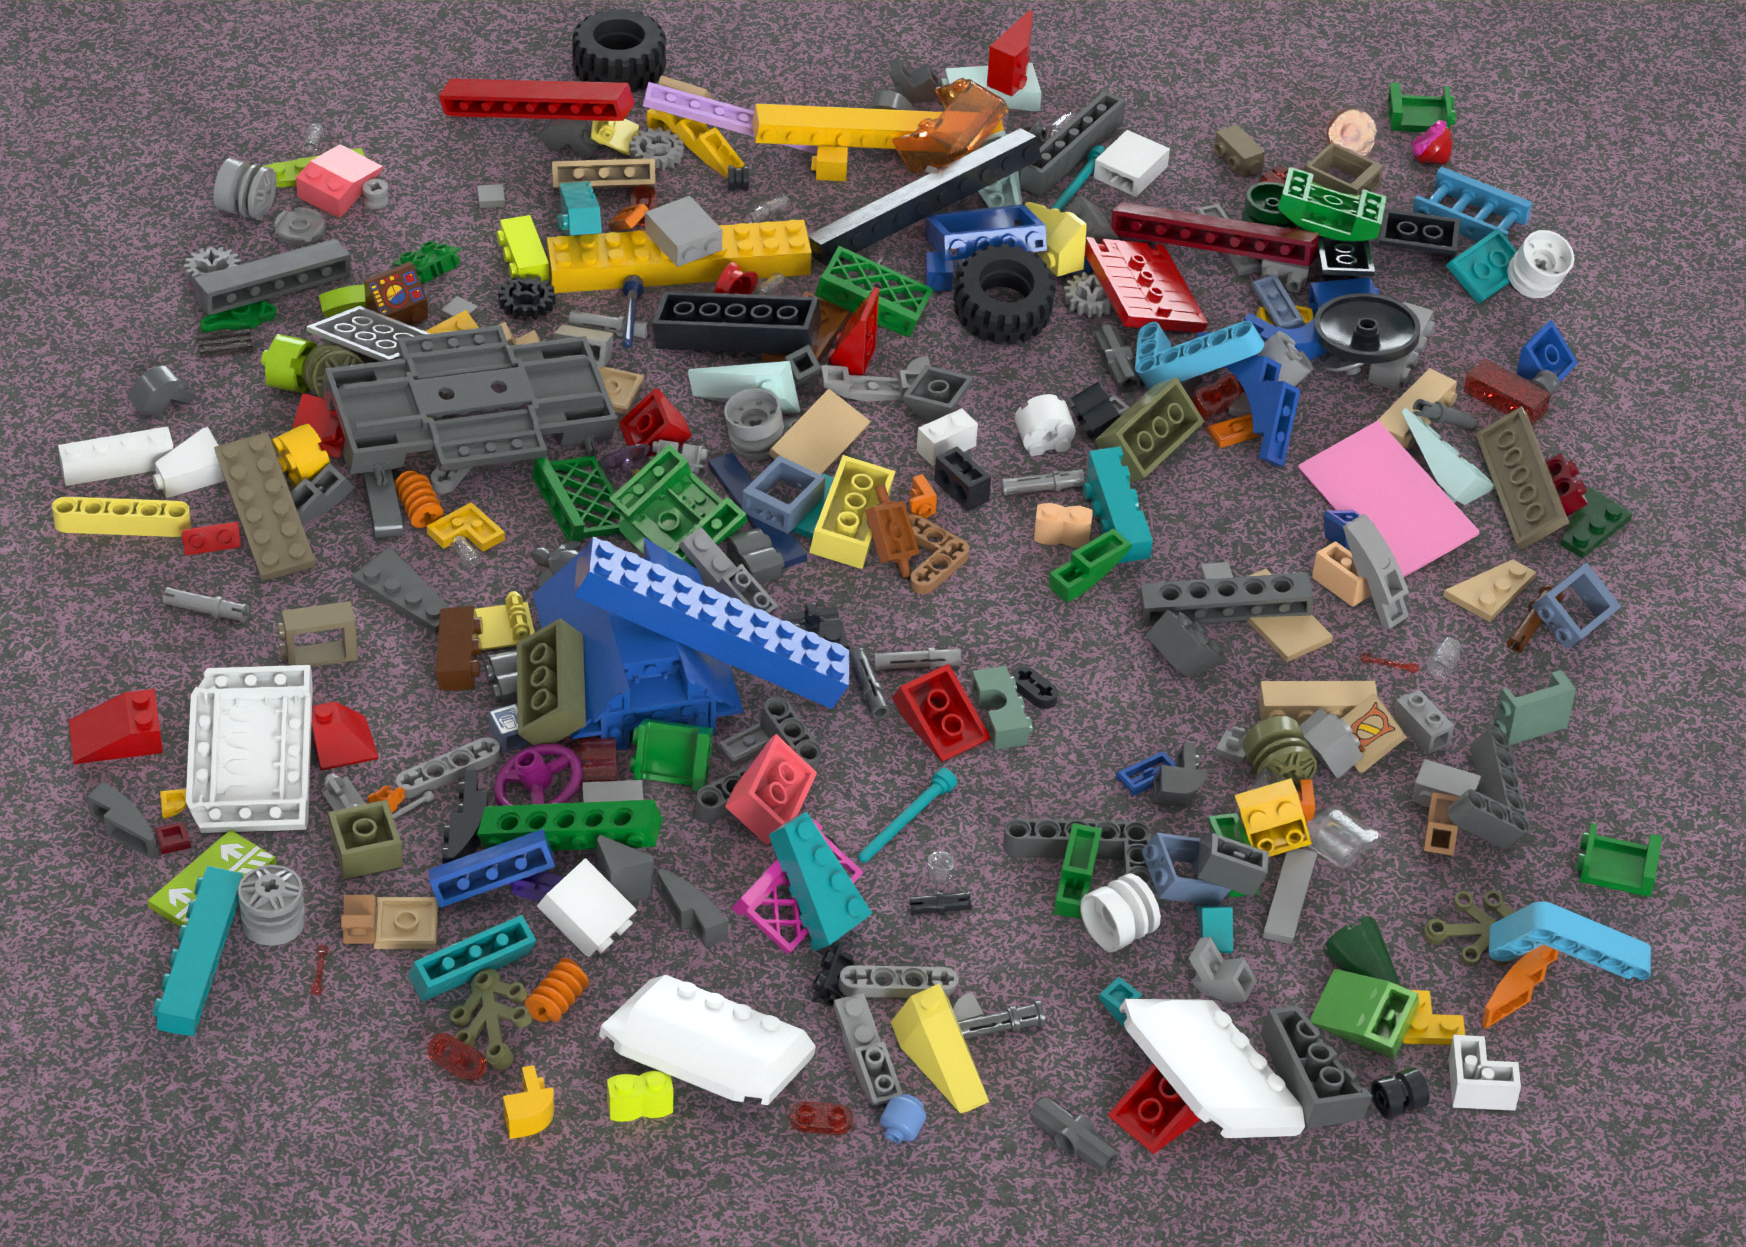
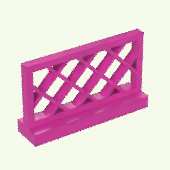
(767, 884)

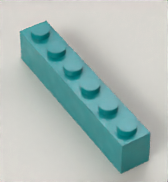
(199, 952)

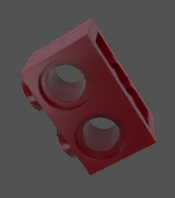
(1569, 488)

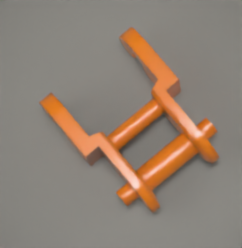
(386, 793)

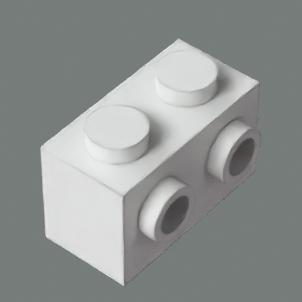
(946, 433)

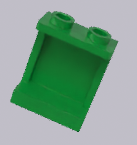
(1419, 112)
(672, 753)
(1619, 862)

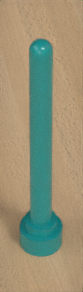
(1079, 179)
(942, 782)

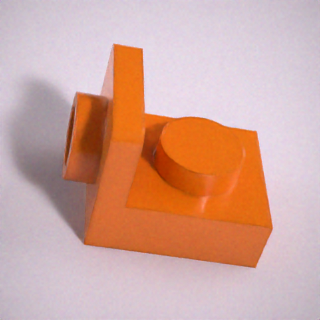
(922, 498)
(1307, 799)

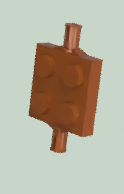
(892, 531)

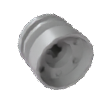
(244, 188)
(754, 423)
(271, 905)

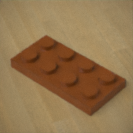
(833, 321)

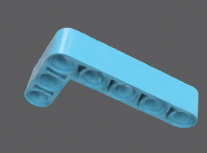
(1160, 362)
(1570, 934)

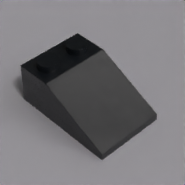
(1343, 258)

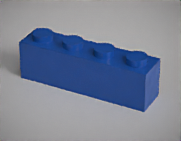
(491, 868)

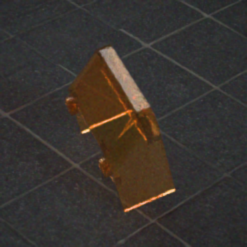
(961, 129)

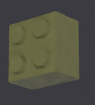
(365, 839)

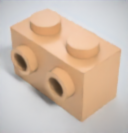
(1337, 572)

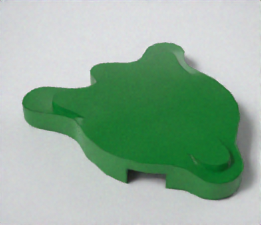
(239, 318)

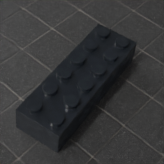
(736, 322)

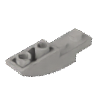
(1377, 564)
(722, 575)
(866, 1050)

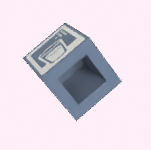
(504, 728)

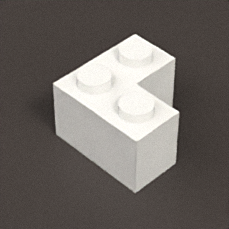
(1478, 1081)

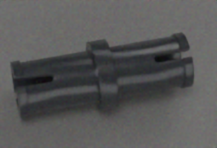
(940, 903)

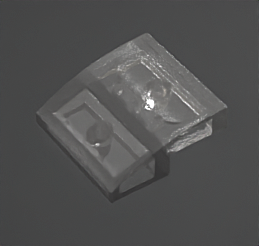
(1340, 836)

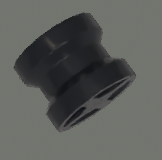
(738, 178)

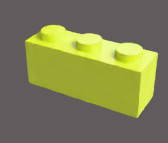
(522, 248)

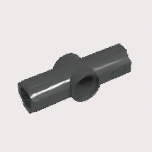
(1117, 359)
(1074, 1135)

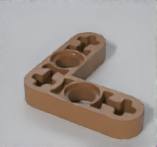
(941, 554)

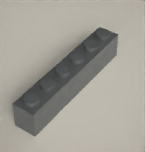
(1073, 143)
(271, 276)

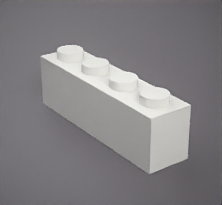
(113, 455)

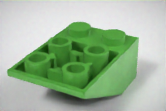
(1366, 1011)

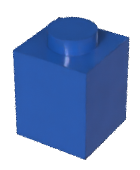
(938, 272)

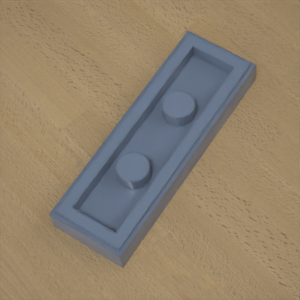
(1277, 303)

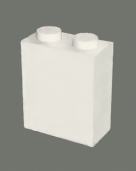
(1131, 163)
(587, 909)

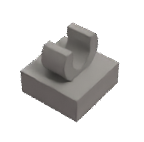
(1232, 745)

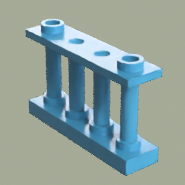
(1477, 194)

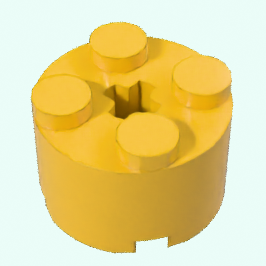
(300, 454)

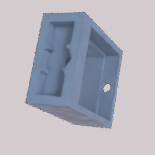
(783, 516)
(1593, 594)
(1158, 857)

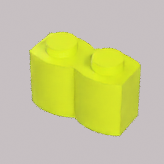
(639, 1096)

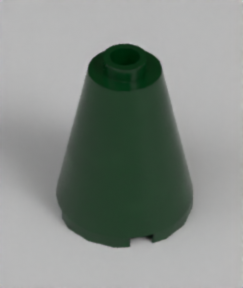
(1361, 951)

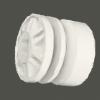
(1540, 264)
(1120, 912)

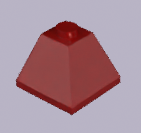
(654, 421)
(340, 736)

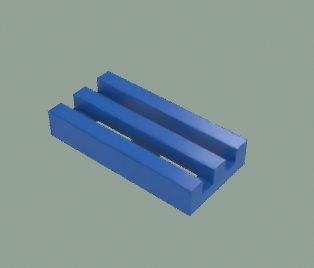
(1144, 781)

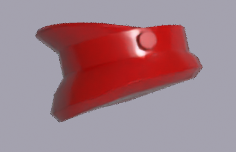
(735, 281)

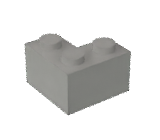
(1332, 742)

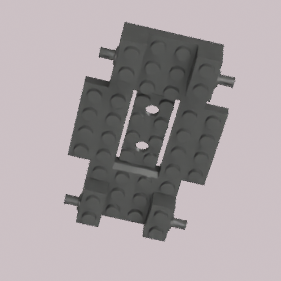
(388, 402)

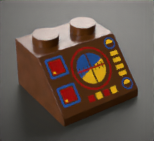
(397, 295)

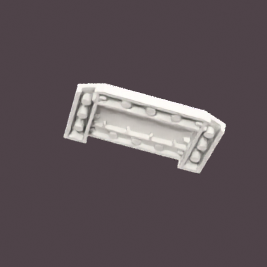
(250, 749)
(708, 1040)
(1213, 1067)

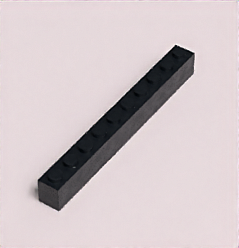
(926, 195)

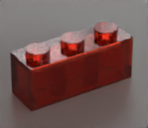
(1506, 390)

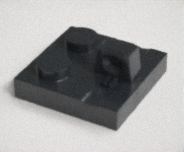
(823, 622)

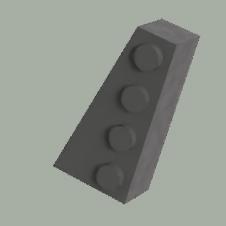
(1312, 1070)

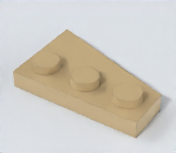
(1492, 590)

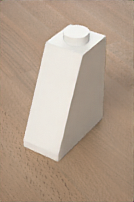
(189, 466)

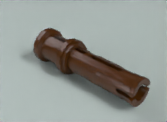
(1530, 622)

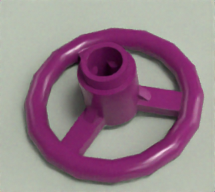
(535, 775)

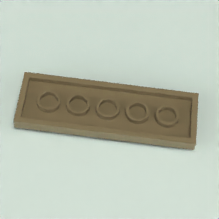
(1522, 478)
(265, 506)

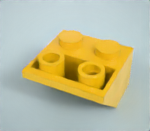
(1273, 818)

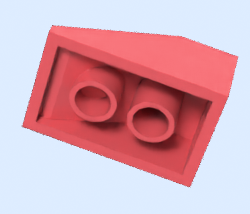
(335, 179)
(771, 789)

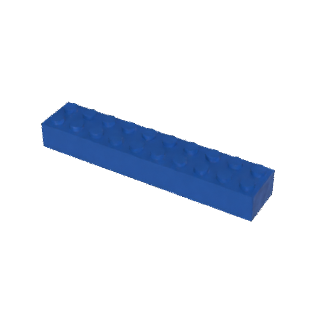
(711, 622)

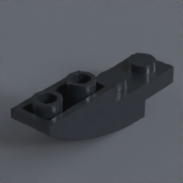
(464, 824)

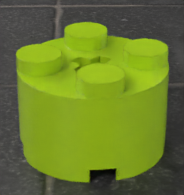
(285, 361)

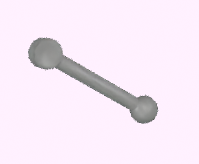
(428, 796)

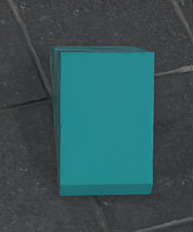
(1217, 923)

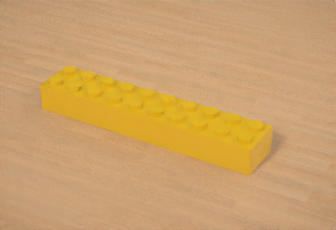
(606, 259)

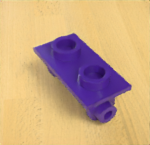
(536, 885)

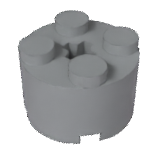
(1294, 364)

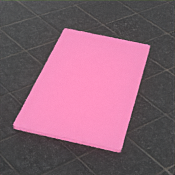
(1383, 481)

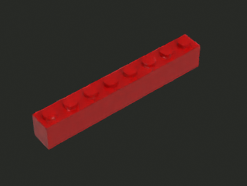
(537, 99)

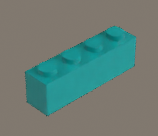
(465, 959)

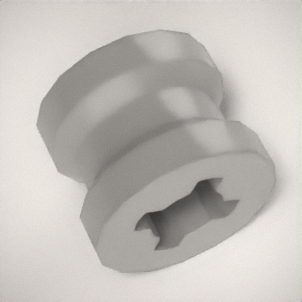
(375, 193)

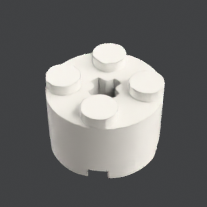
(1045, 425)

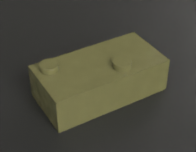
(1152, 428)
(551, 684)

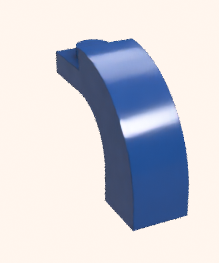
(1302, 336)

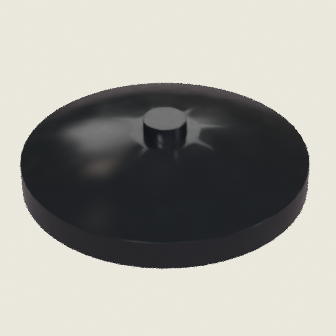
(1367, 328)

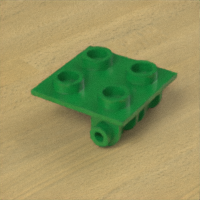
(431, 260)

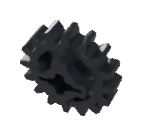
(524, 297)

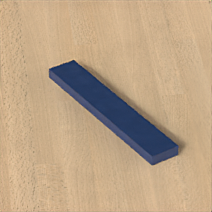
(736, 479)

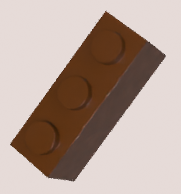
(458, 648)

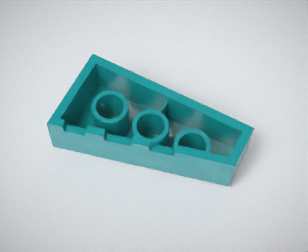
(578, 209)
(1116, 503)
(818, 882)

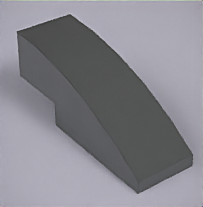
(320, 494)
(122, 819)
(692, 908)

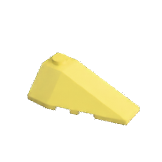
(1064, 239)
(935, 1043)

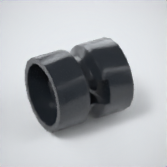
(1400, 1093)

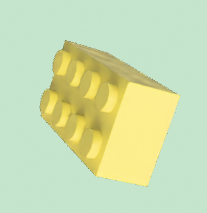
(842, 525)

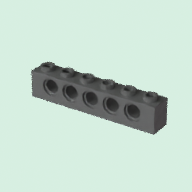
(1228, 598)

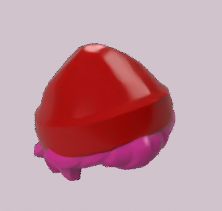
(1434, 145)

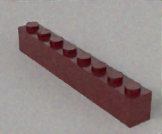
(1215, 233)

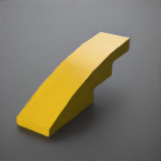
(705, 143)

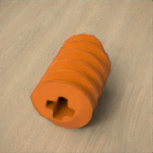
(418, 499)
(557, 991)

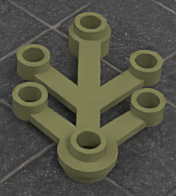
(1480, 928)
(485, 987)

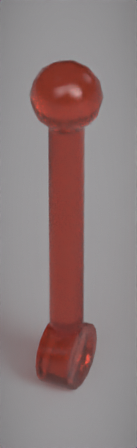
(1412, 667)
(322, 951)

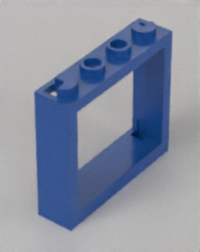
(982, 228)

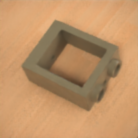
(1364, 169)
(313, 620)

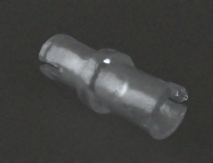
(767, 209)

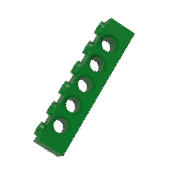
(574, 824)

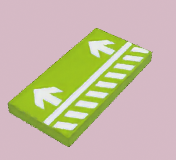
(228, 853)

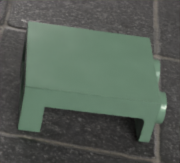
(1536, 712)

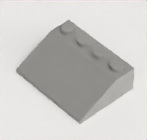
(365, 332)

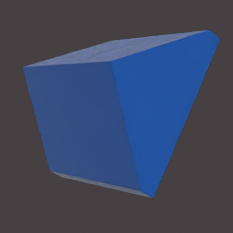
(1546, 352)

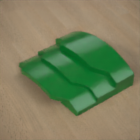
(1331, 212)
(670, 504)

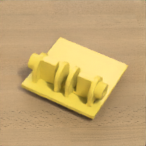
(614, 134)
(505, 623)

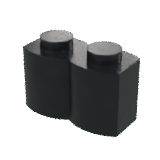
(1095, 409)

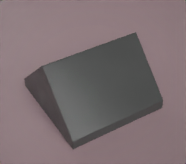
(936, 392)
(625, 868)

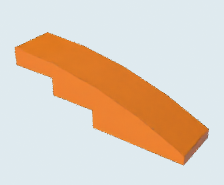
(1518, 984)

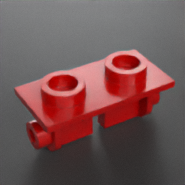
(211, 538)

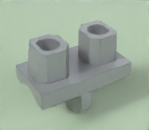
(1290, 274)

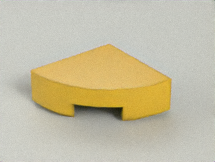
(172, 801)

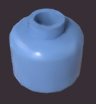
(903, 1118)

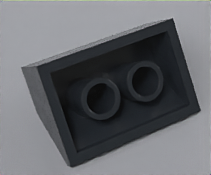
(1419, 233)

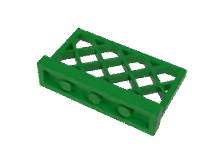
(848, 296)
(562, 502)

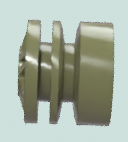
(322, 357)
(1280, 748)

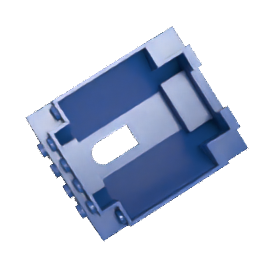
(633, 669)

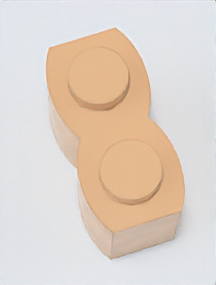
(1062, 525)

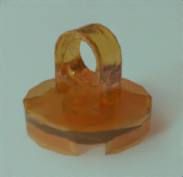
(1352, 130)

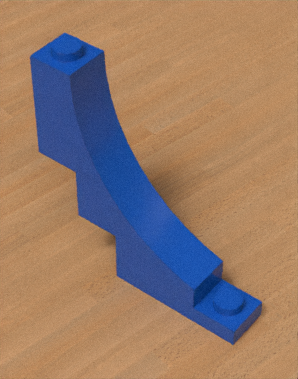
(1271, 404)

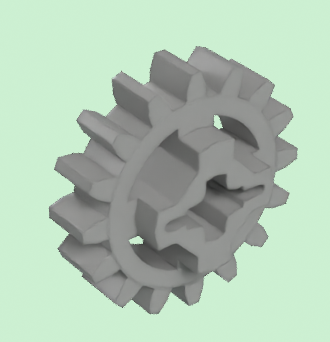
(659, 145)
(209, 262)
(1087, 296)

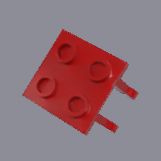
(326, 424)

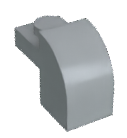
(1220, 978)

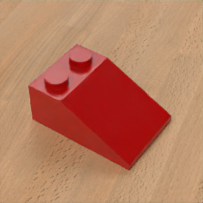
(1010, 57)
(859, 338)
(941, 713)
(117, 729)
(1153, 1111)

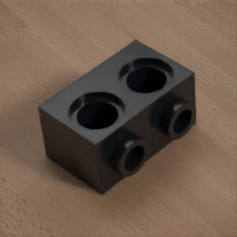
(962, 478)

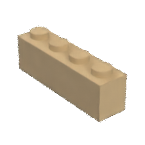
(605, 173)
(1430, 387)
(1304, 698)

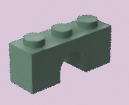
(998, 690)

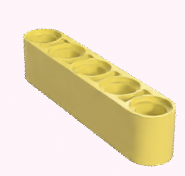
(121, 516)

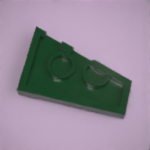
(1594, 523)

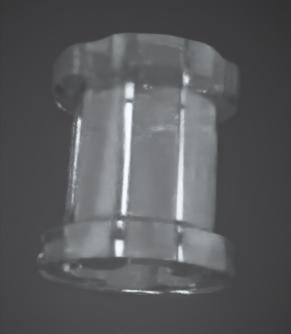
(940, 868)

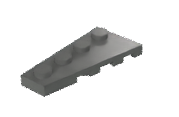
(402, 588)

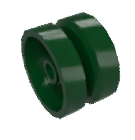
(1262, 205)

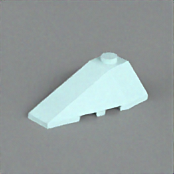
(1005, 191)
(725, 381)
(1455, 475)

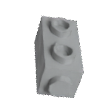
(1423, 721)

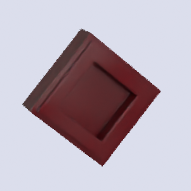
(172, 838)

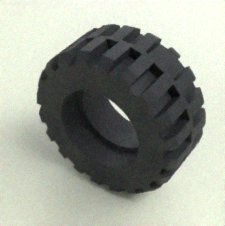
(619, 48)
(1009, 269)

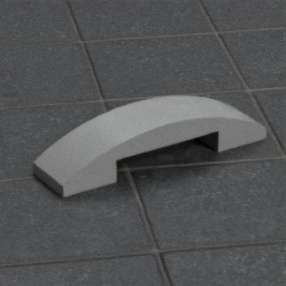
(866, 387)

